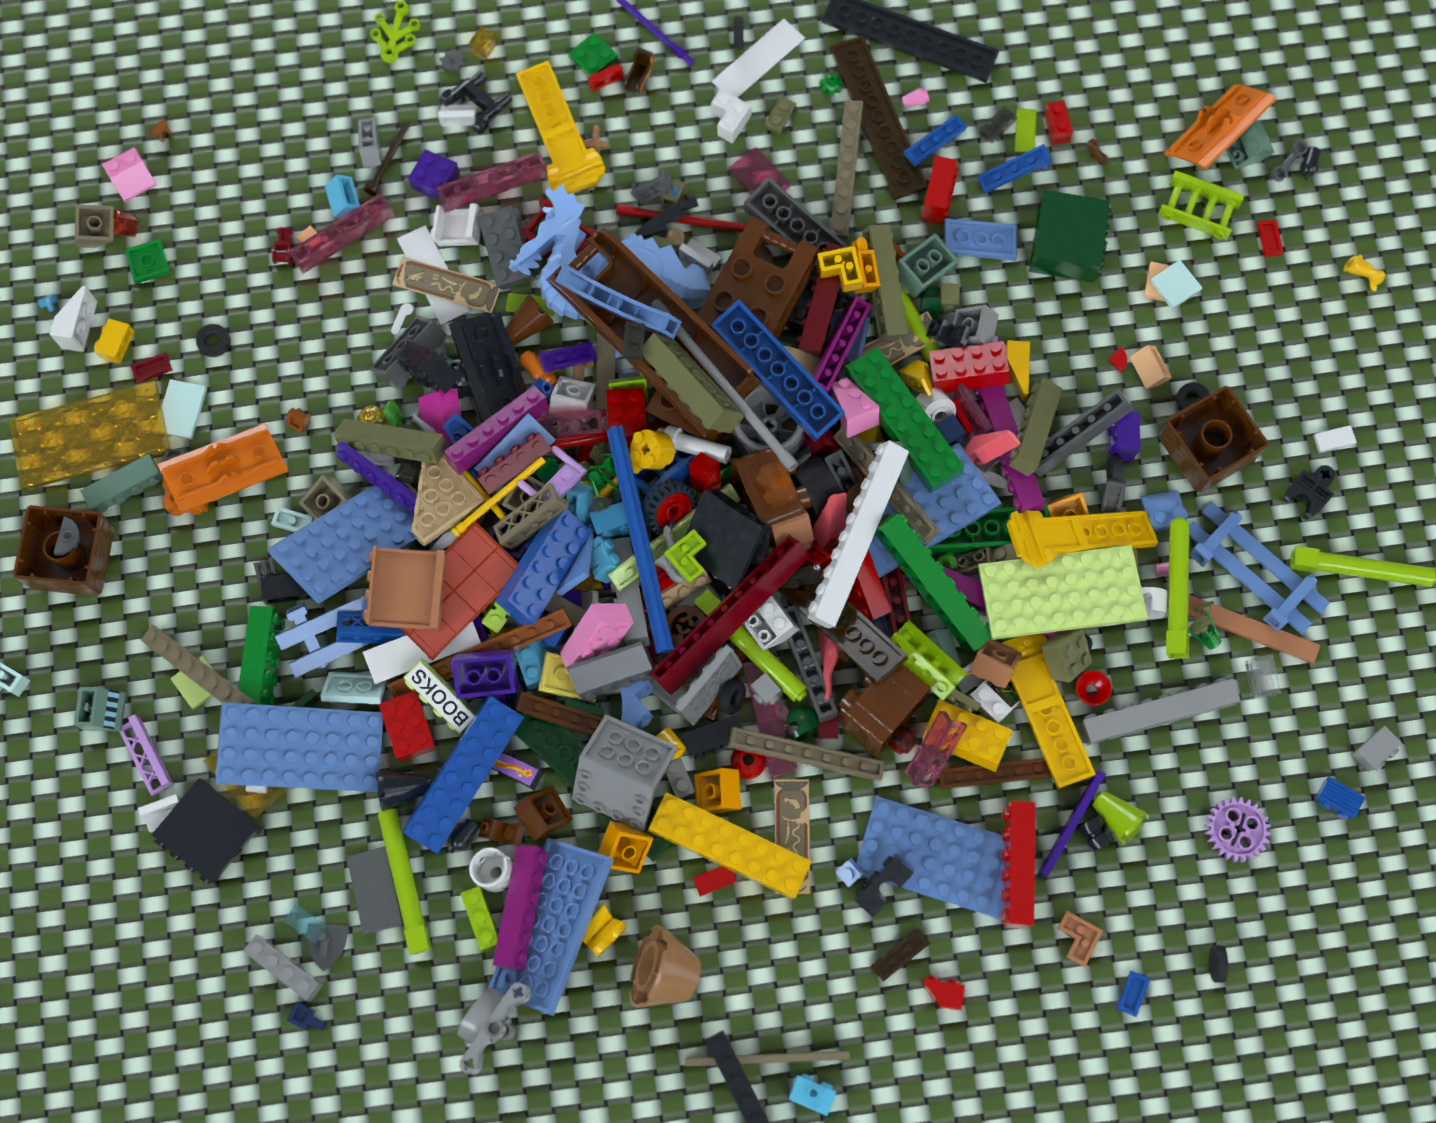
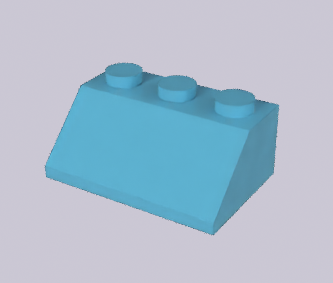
(531, 662)

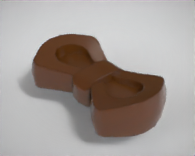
(1093, 145)

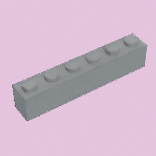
(631, 597)

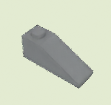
(369, 142)

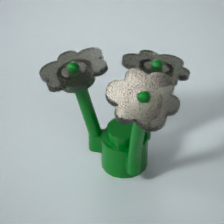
(597, 482)

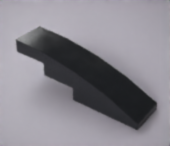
(659, 223)

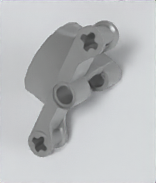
(488, 1022)

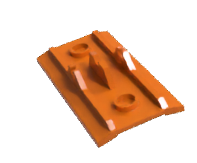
(1220, 125)
(222, 468)

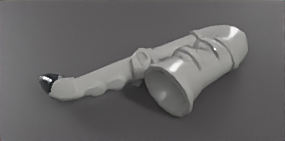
(663, 562)

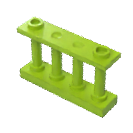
(1207, 190)
(928, 660)

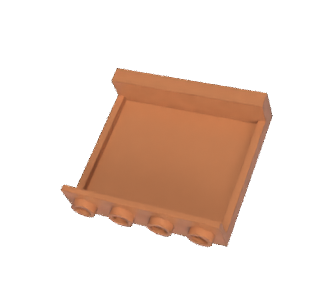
(405, 588)

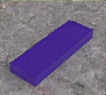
(567, 357)

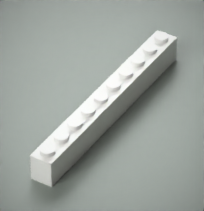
(858, 534)

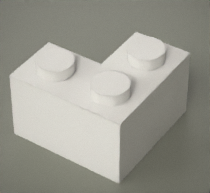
(733, 115)

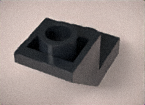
(948, 333)

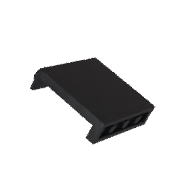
(730, 536)
(205, 831)

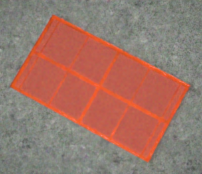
(472, 580)

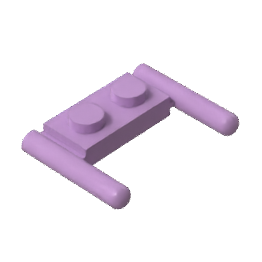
(563, 479)

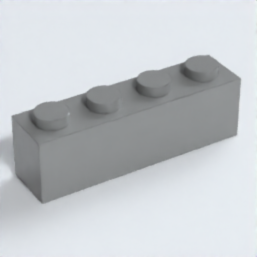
(283, 968)

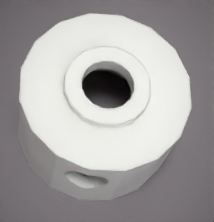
(937, 405)
(1156, 602)
(482, 870)

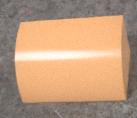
(1150, 367)

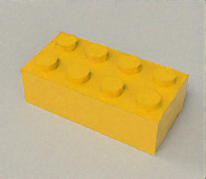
(981, 741)

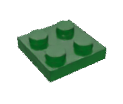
(593, 55)
(147, 261)

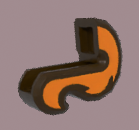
(639, 71)

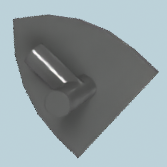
(329, 947)

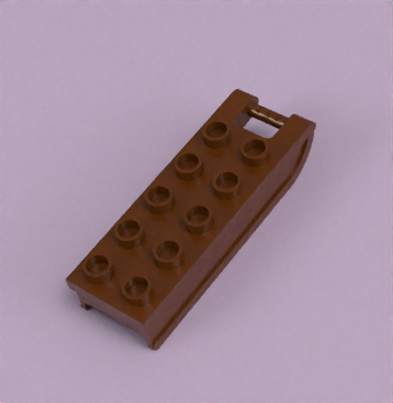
(635, 280)
(762, 287)

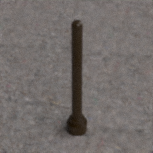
(372, 186)

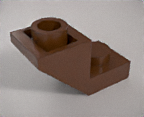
(501, 832)

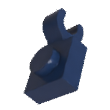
(303, 1017)

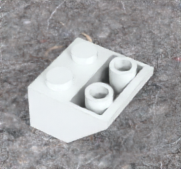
(770, 624)

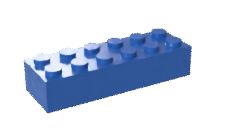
(543, 568)

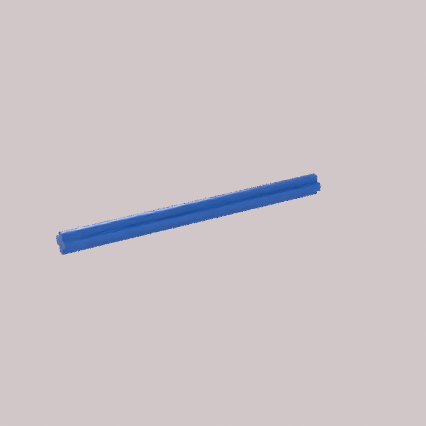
(640, 540)

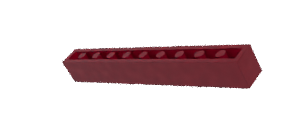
(730, 615)

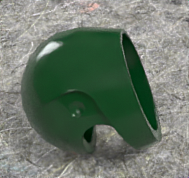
(805, 719)

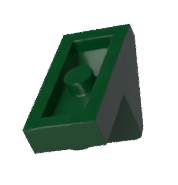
(931, 302)

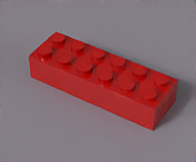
(1019, 865)

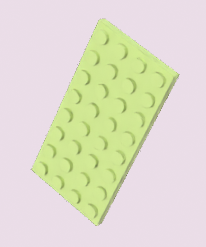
(1064, 594)

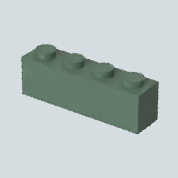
(121, 484)

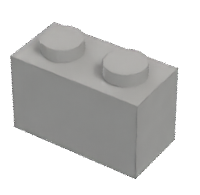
(1377, 749)

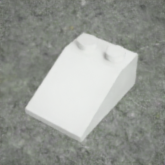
(74, 321)

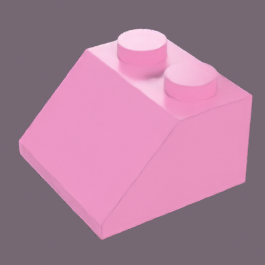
(129, 174)

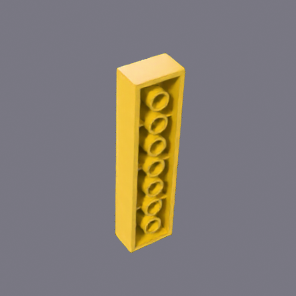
(729, 846)

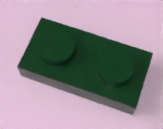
(593, 708)

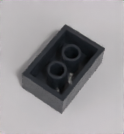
(427, 368)

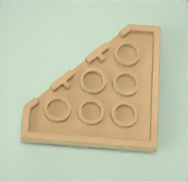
(442, 500)

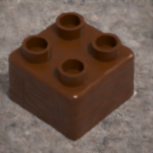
(1212, 439)
(746, 484)
(76, 571)
(881, 708)

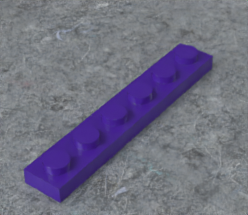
(376, 476)

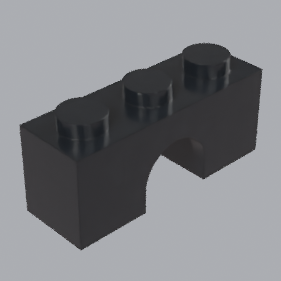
(893, 870)

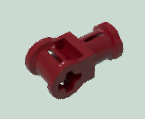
(282, 246)

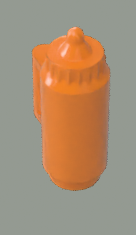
(532, 366)

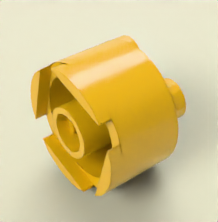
(651, 449)

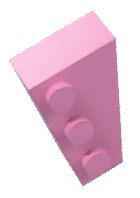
(859, 409)

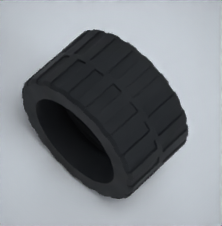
(818, 482)

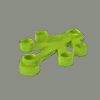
(395, 33)

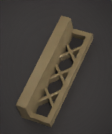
(530, 521)

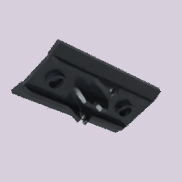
(488, 362)

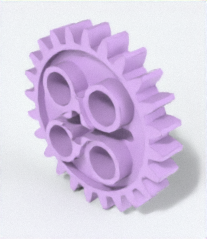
(1254, 837)

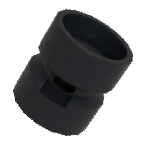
(1096, 833)

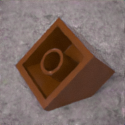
(542, 813)

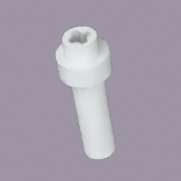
(696, 445)

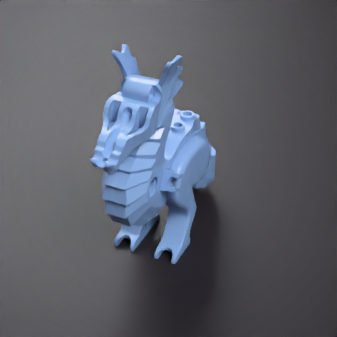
(562, 235)

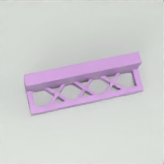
(150, 753)

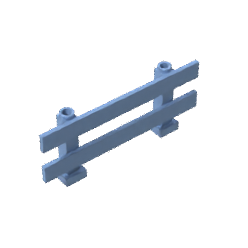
(1282, 610)
(307, 631)

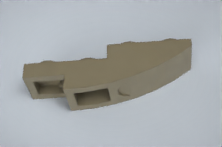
(968, 563)

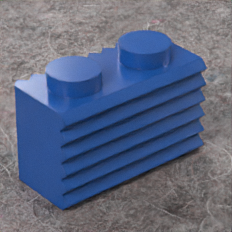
(1339, 798)

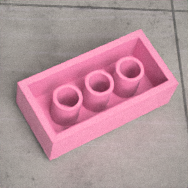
(597, 633)

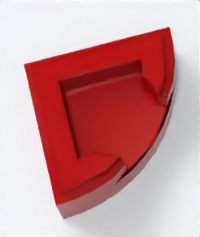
(1119, 359)
(584, 451)

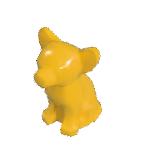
(1360, 267)

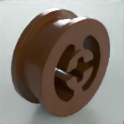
(687, 616)

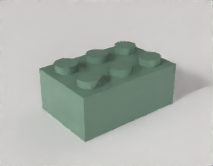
(925, 265)

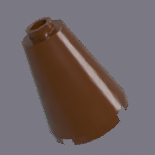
(527, 321)

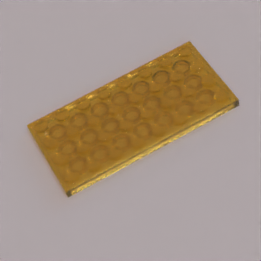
(89, 435)

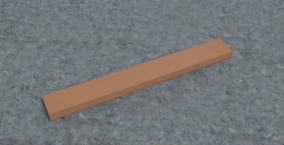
(1257, 631)

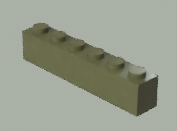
(887, 297)
(1035, 426)
(391, 440)

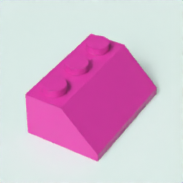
(438, 409)

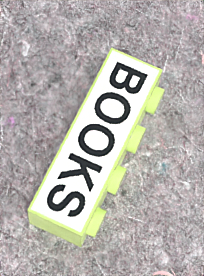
(440, 696)

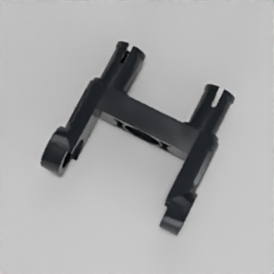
(470, 89)

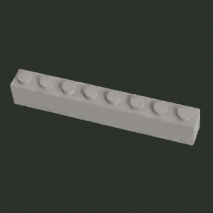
(1160, 711)

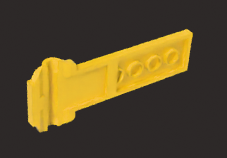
(570, 160)
(1041, 538)
(1048, 713)

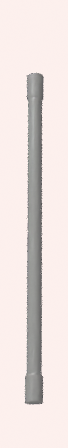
(783, 455)

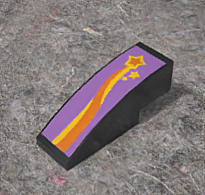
(518, 771)

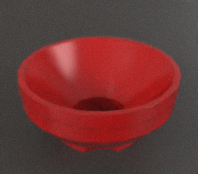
(1098, 680)
(747, 771)

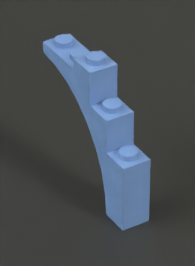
(616, 303)
(633, 710)

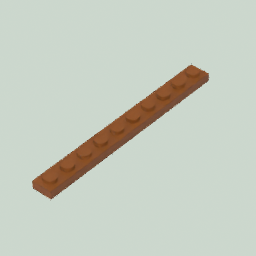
(514, 638)

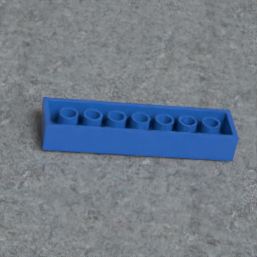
(778, 371)
(462, 774)

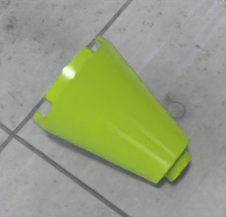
(1119, 815)

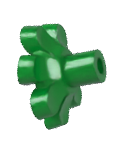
(830, 84)

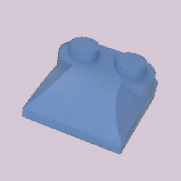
(1163, 509)

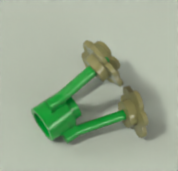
(600, 455)
(1209, 637)

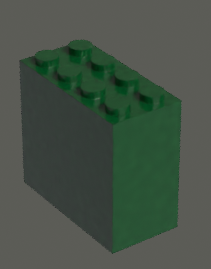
(1070, 236)

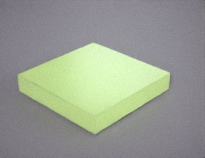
(190, 690)

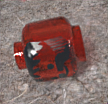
(903, 740)

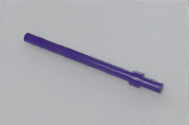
(678, 51)

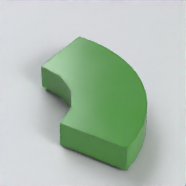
(393, 414)

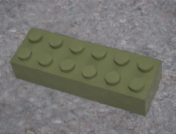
(691, 384)

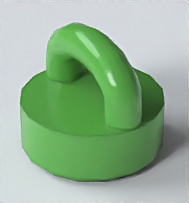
(948, 560)

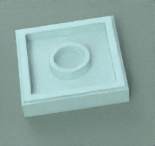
(1176, 284)

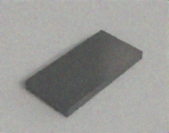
(374, 891)

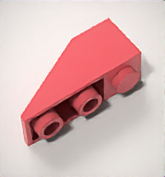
(990, 446)
(831, 522)

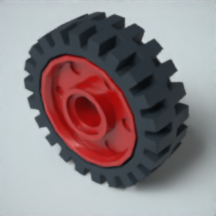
(666, 503)

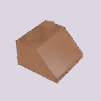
(798, 527)
(995, 663)

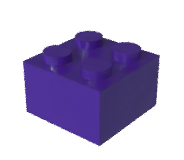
(432, 172)
(1125, 437)

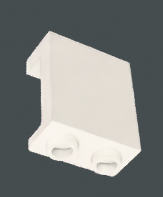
(457, 226)

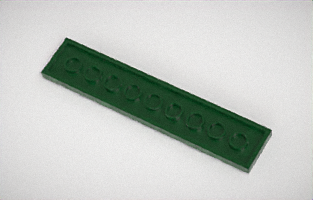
(561, 752)

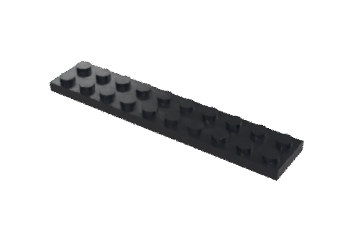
(912, 37)

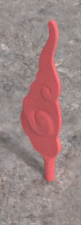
(829, 654)

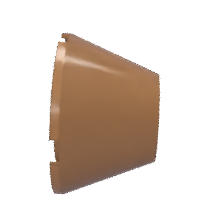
(663, 970)

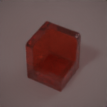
(125, 224)

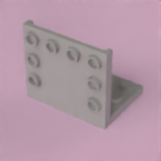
(705, 687)
(621, 771)

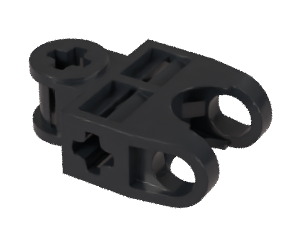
(1312, 490)

